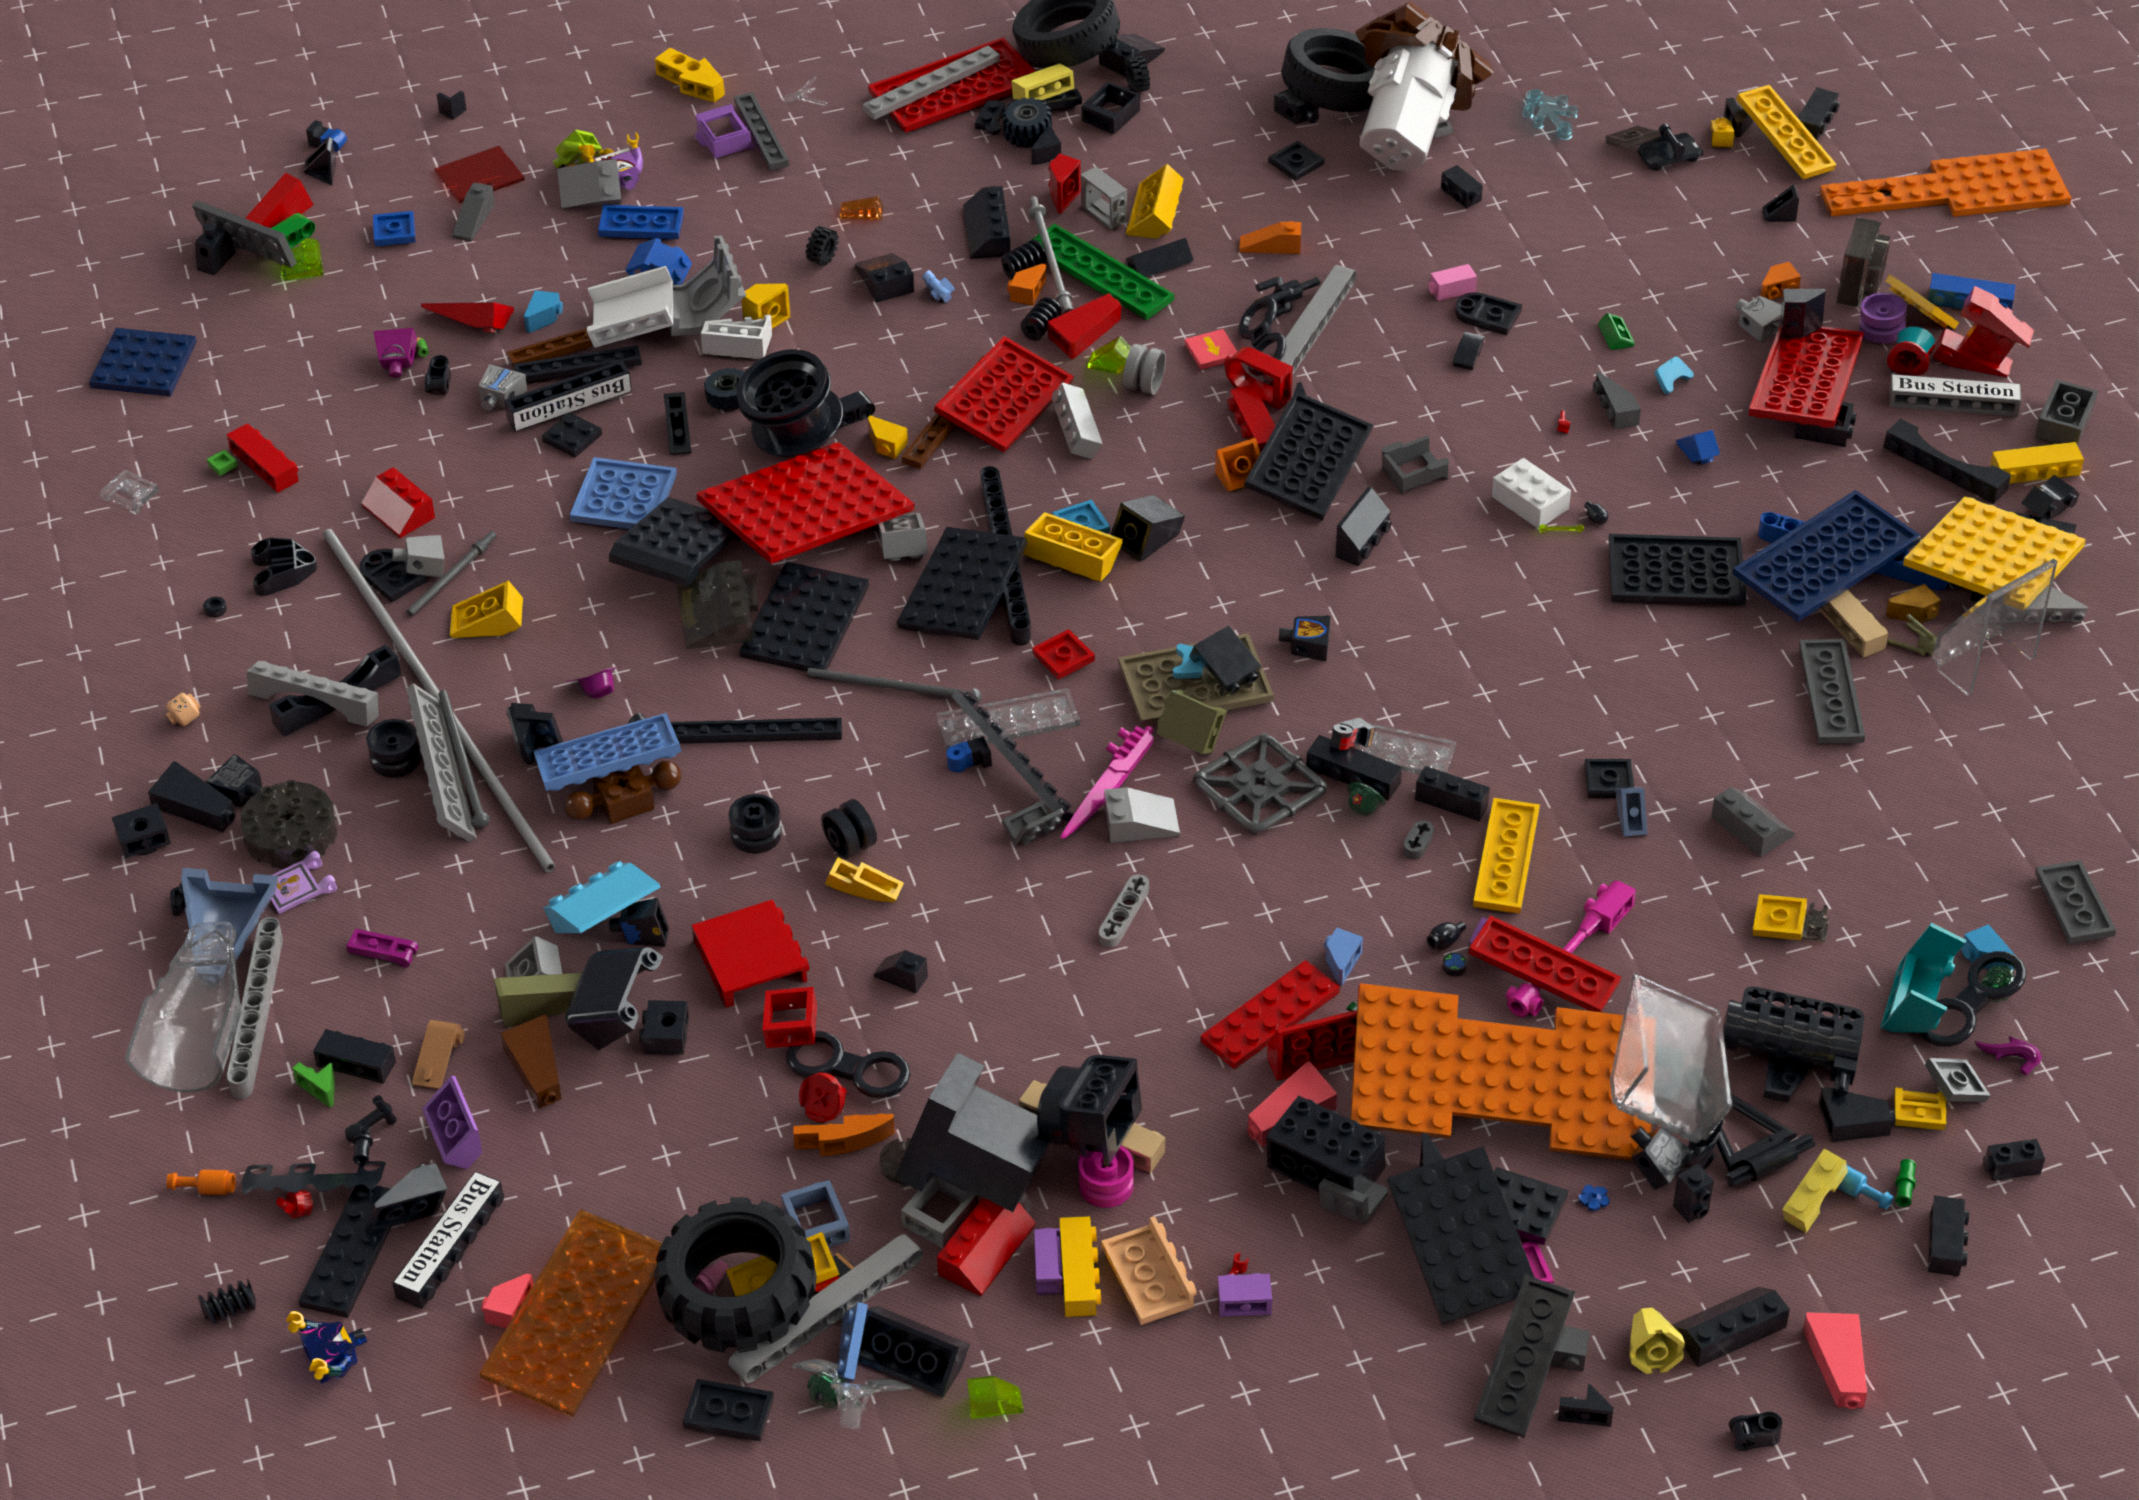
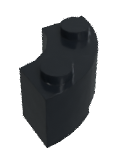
(2051, 498)

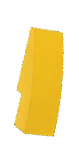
(863, 881)

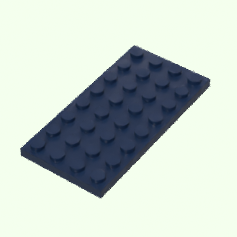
(1826, 555)

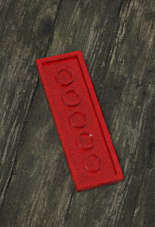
(1544, 965)
(1274, 1008)

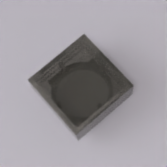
(1863, 262)

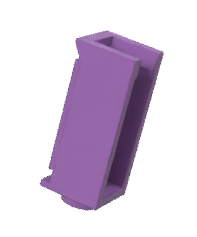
(1048, 1261)

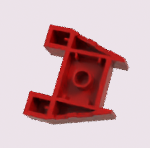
(1987, 341)

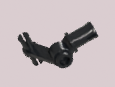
(360, 1132)

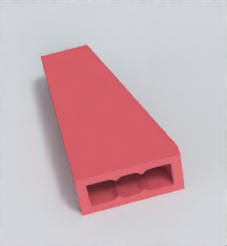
(1304, 1082)
(1839, 1354)

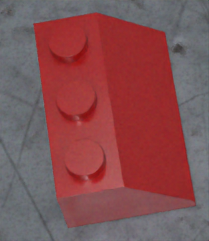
(398, 503)

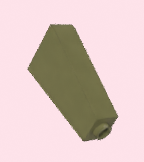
(533, 996)

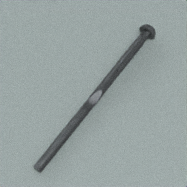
(887, 683)
(480, 818)

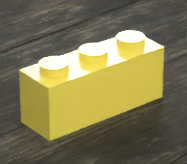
(1044, 83)

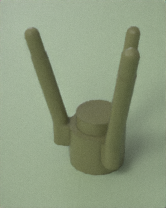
(1926, 641)

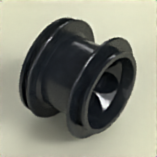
(789, 403)

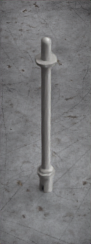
(1063, 297)

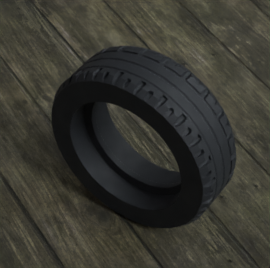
(1069, 45)
(1321, 86)

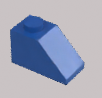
(1699, 446)

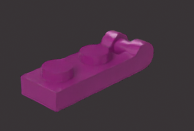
(382, 947)

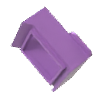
(727, 143)

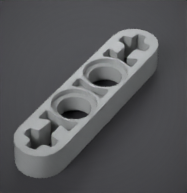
(1126, 911)

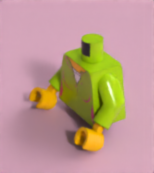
(576, 143)

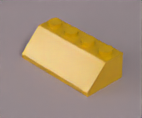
(1155, 204)
(1072, 546)

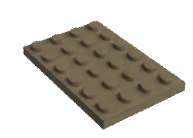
(1151, 680)

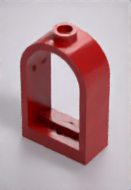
(1274, 395)

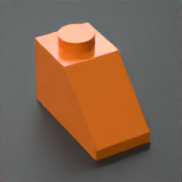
(1027, 284)

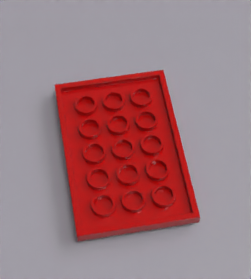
(1003, 394)

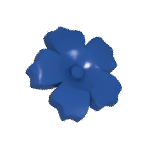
(1594, 1198)

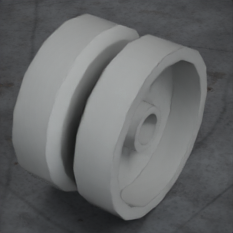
(1144, 369)

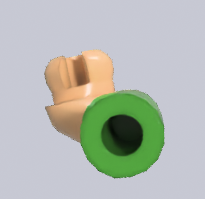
(421, 347)

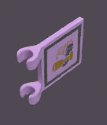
(298, 885)

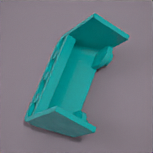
(1918, 980)

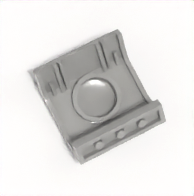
(707, 293)

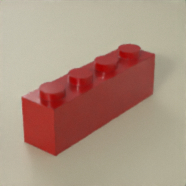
(1251, 414)
(263, 457)

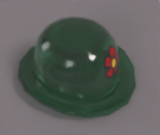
(1363, 799)

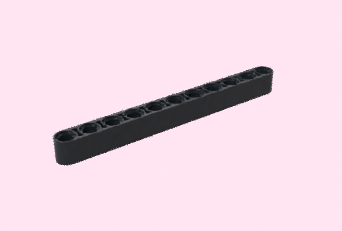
(999, 523)

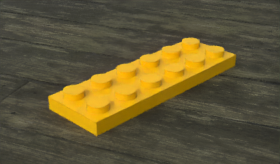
(1786, 132)
(1506, 855)

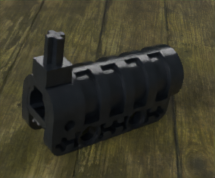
(1797, 1032)

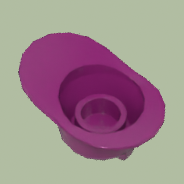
(598, 684)

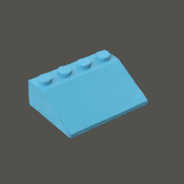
(599, 898)

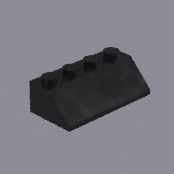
(987, 223)
(1733, 1324)
(911, 1351)

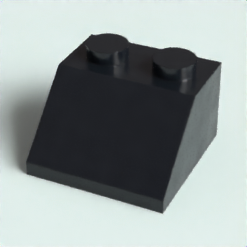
(1801, 312)

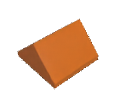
(1235, 463)

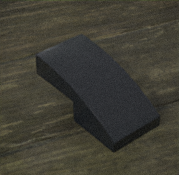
(1468, 350)

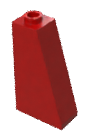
(281, 202)
(1084, 325)

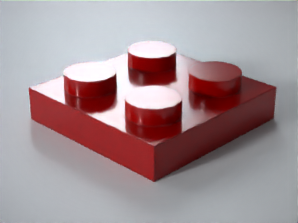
(1063, 654)

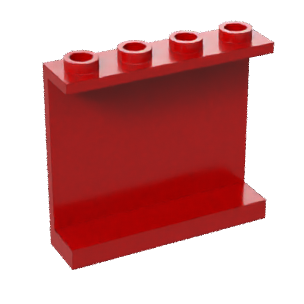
(748, 949)

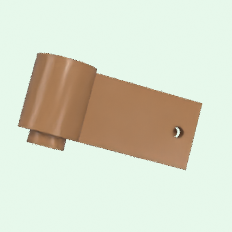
(435, 1053)

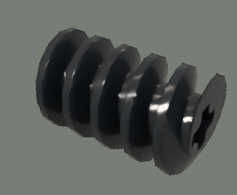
(1023, 258)
(1036, 321)
(227, 1301)

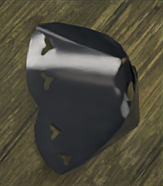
(1700, 1152)

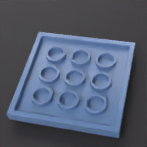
(621, 492)

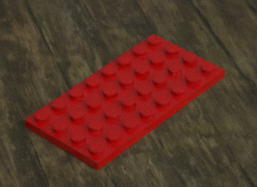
(968, 93)
(1807, 377)

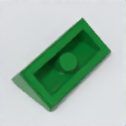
(1615, 332)

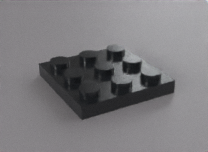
(1531, 1204)

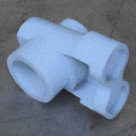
(939, 289)

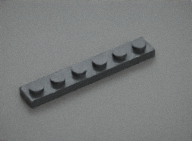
(761, 131)

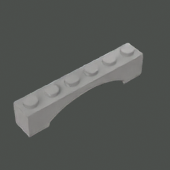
(355, 703)

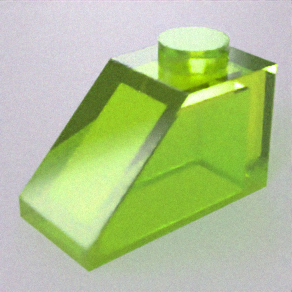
(1110, 356)
(993, 1397)

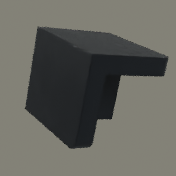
(451, 106)

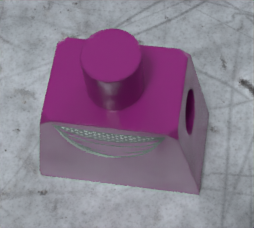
(396, 349)

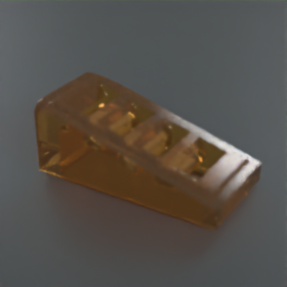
(862, 209)

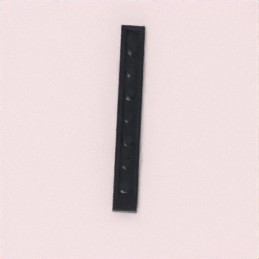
(758, 730)

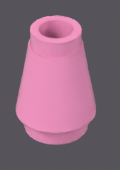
(711, 1277)

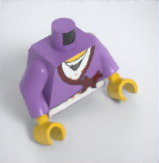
(628, 162)

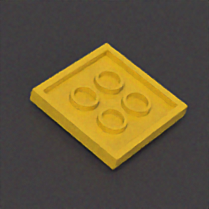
(1921, 303)

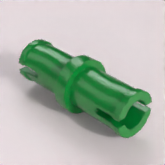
(1905, 1183)

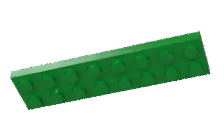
(1106, 274)

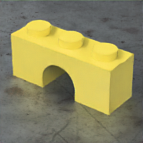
(1806, 1200)

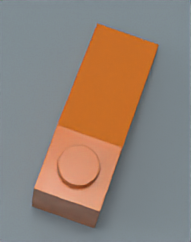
(1276, 238)

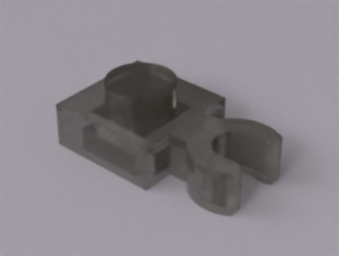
(1816, 924)

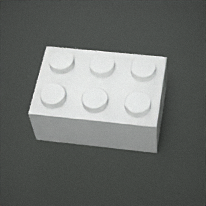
(1531, 493)

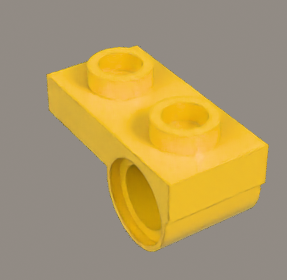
(1722, 133)

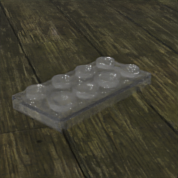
(1411, 749)

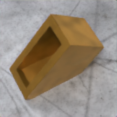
(1918, 602)

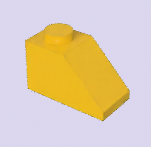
(887, 437)

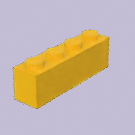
(2039, 462)
(1078, 1266)

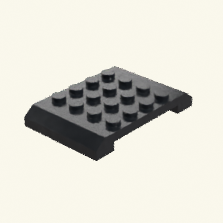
(672, 542)

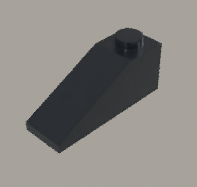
(677, 423)

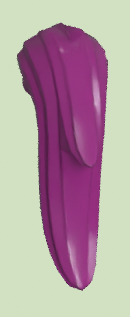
(2014, 1048)

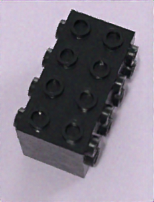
(1321, 1144)

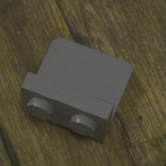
(1030, 822)
(1349, 1202)

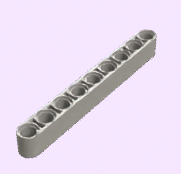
(1316, 316)
(255, 1008)
(831, 1304)

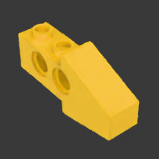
(692, 76)

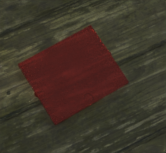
(486, 167)

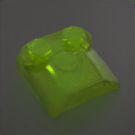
(308, 261)

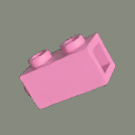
(1453, 282)

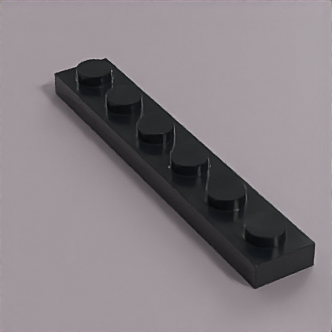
(577, 364)

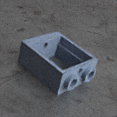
(834, 1232)

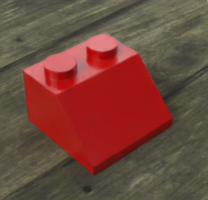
(1064, 181)

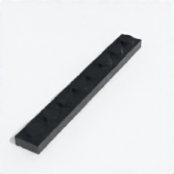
(1018, 760)

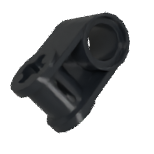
(438, 375)
(1754, 1430)

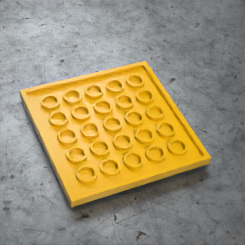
(1989, 547)

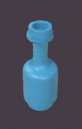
(1855, 1184)

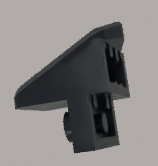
(532, 730)

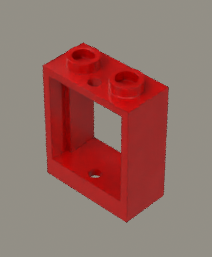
(802, 1031)

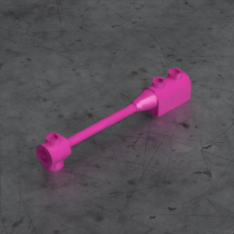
(1602, 914)

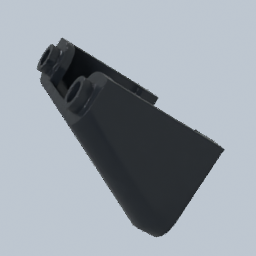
(600, 1002)

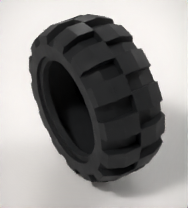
(743, 1319)

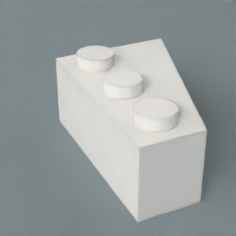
(737, 338)

